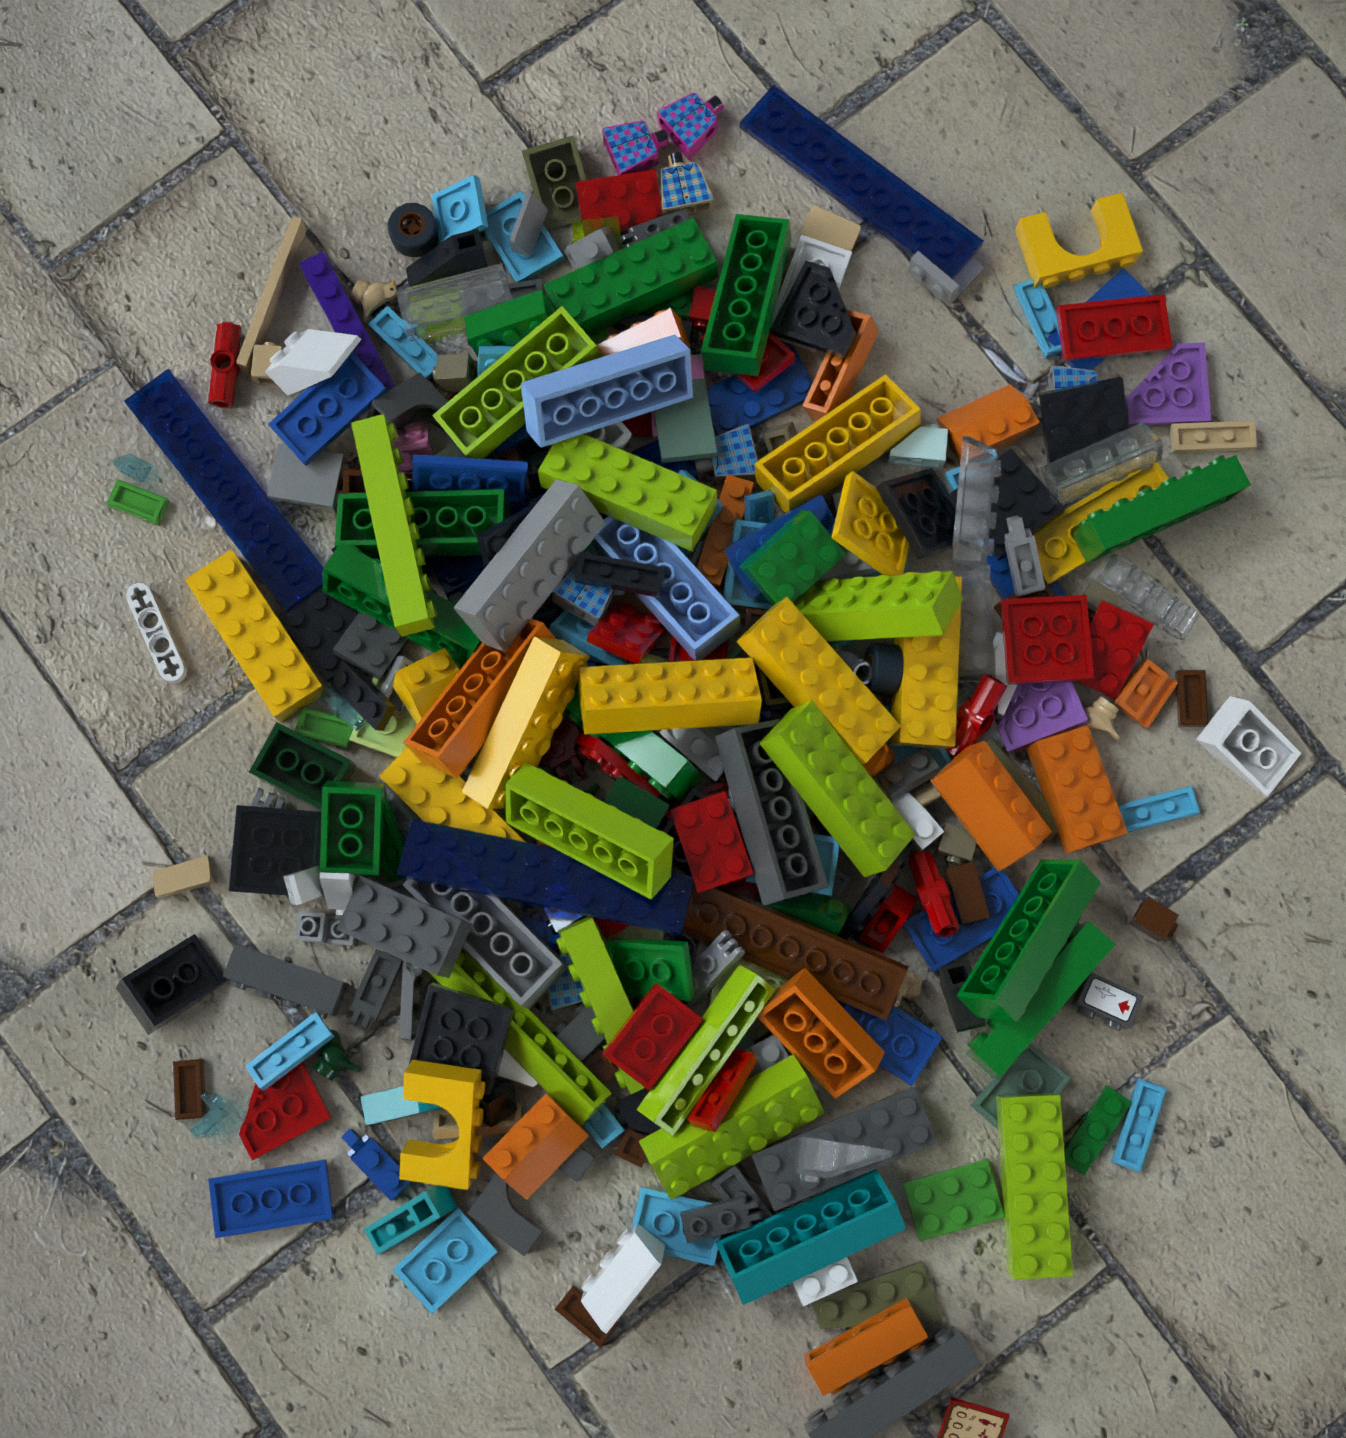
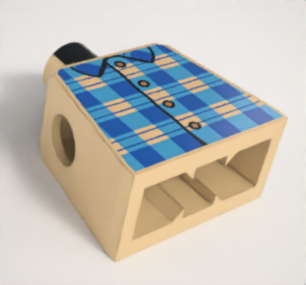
(684, 187)

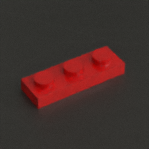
(722, 1091)

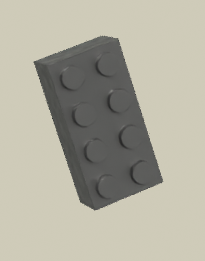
(404, 927)

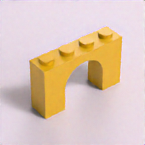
(1052, 264)
(460, 1094)

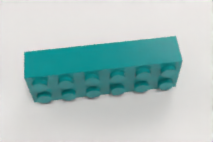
(810, 1236)

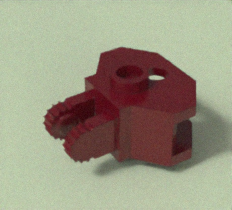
(564, 751)

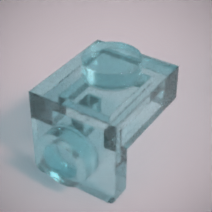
(209, 1123)

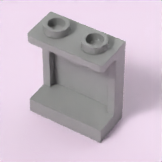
(310, 484)

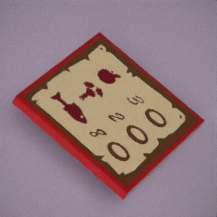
(972, 1421)

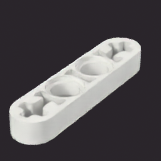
(160, 631)

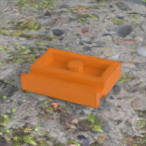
(1145, 693)

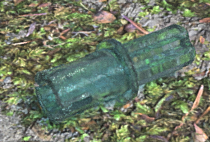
(342, 708)

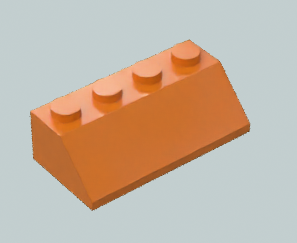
(991, 805)

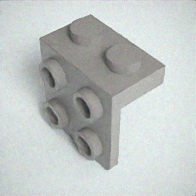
(938, 282)

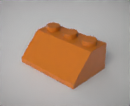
(992, 420)
(536, 1146)

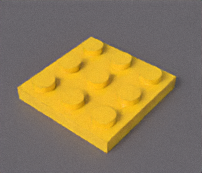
(869, 528)

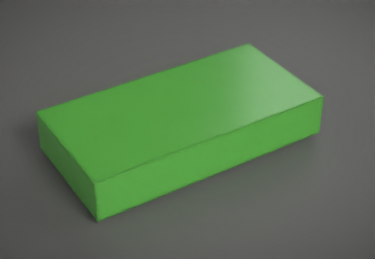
(138, 502)
(323, 728)

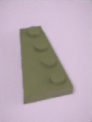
(867, 1298)

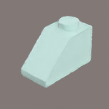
(922, 448)

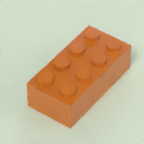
(1076, 789)
(821, 1034)

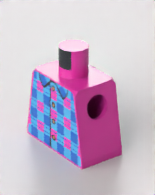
(690, 122)
(633, 146)

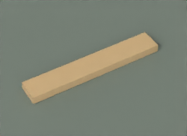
(272, 292)

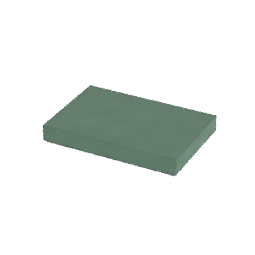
(686, 428)
(1027, 1075)

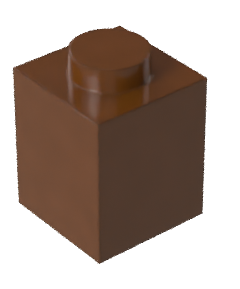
(1155, 919)

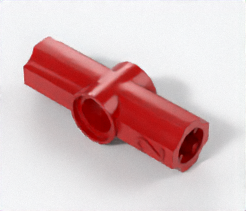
(224, 380)
(977, 713)
(933, 894)

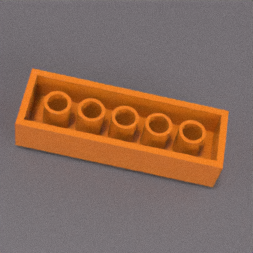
(469, 705)

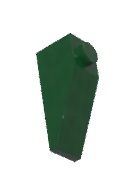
(815, 910)

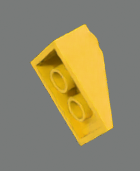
(424, 682)

